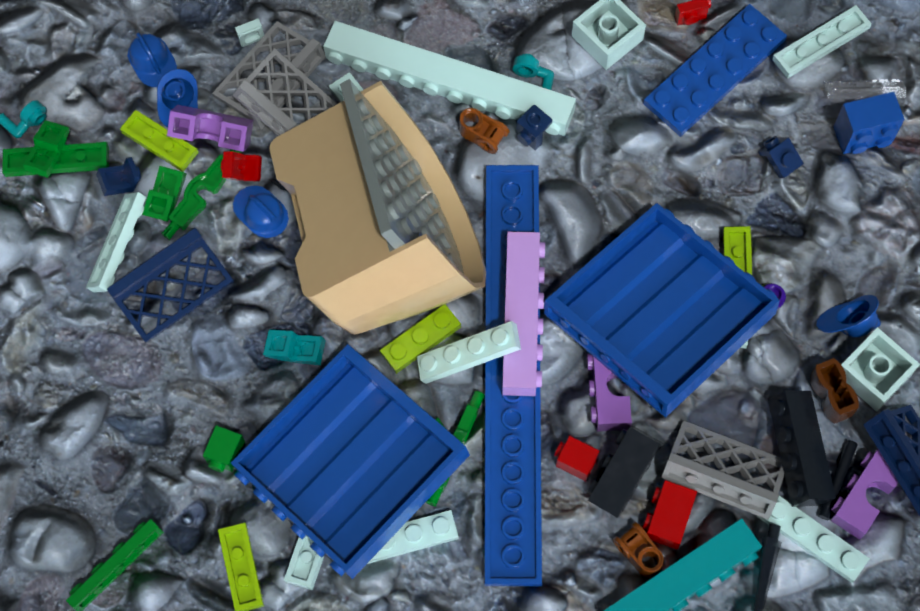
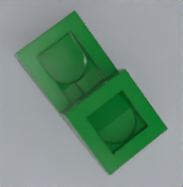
(47, 149)
(165, 193)

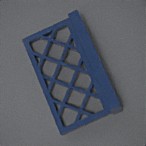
(158, 265)
(899, 450)

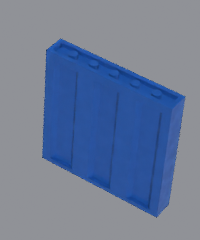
(661, 308)
(349, 461)

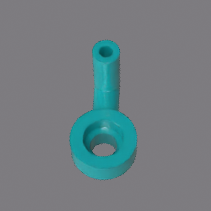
(528, 66)
(32, 114)

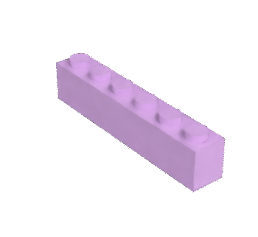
(522, 307)

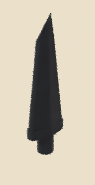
(767, 564)

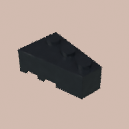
(623, 470)

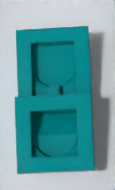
(294, 348)

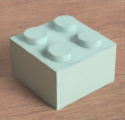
(608, 31)
(878, 369)

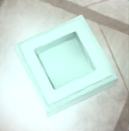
(249, 32)

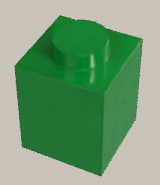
(223, 449)

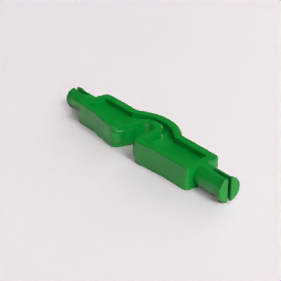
(192, 202)
(461, 433)

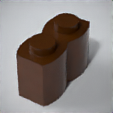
(837, 396)

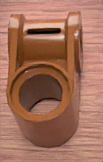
(486, 133)
(636, 546)

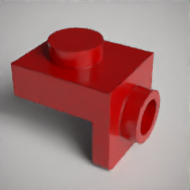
(691, 11)
(241, 166)

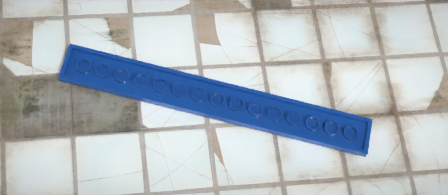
(511, 421)

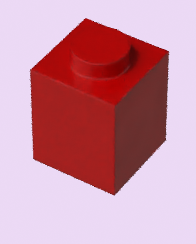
(576, 458)

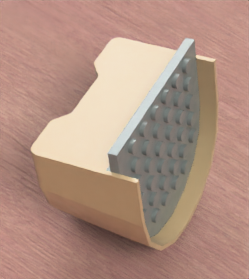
(375, 214)

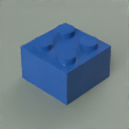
(868, 123)

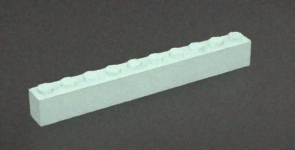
(445, 76)

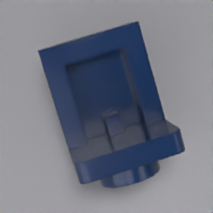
(531, 127)
(781, 155)
(119, 178)

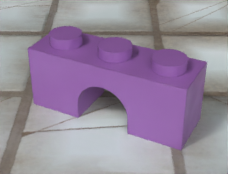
(195, 123)
(610, 411)
(855, 512)

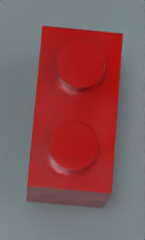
(670, 514)

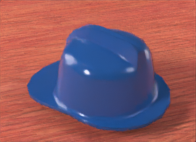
(150, 58)
(175, 89)
(260, 211)
(852, 318)

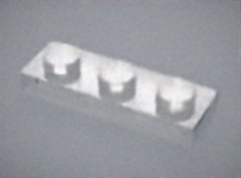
(860, 89)

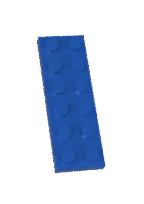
(714, 70)

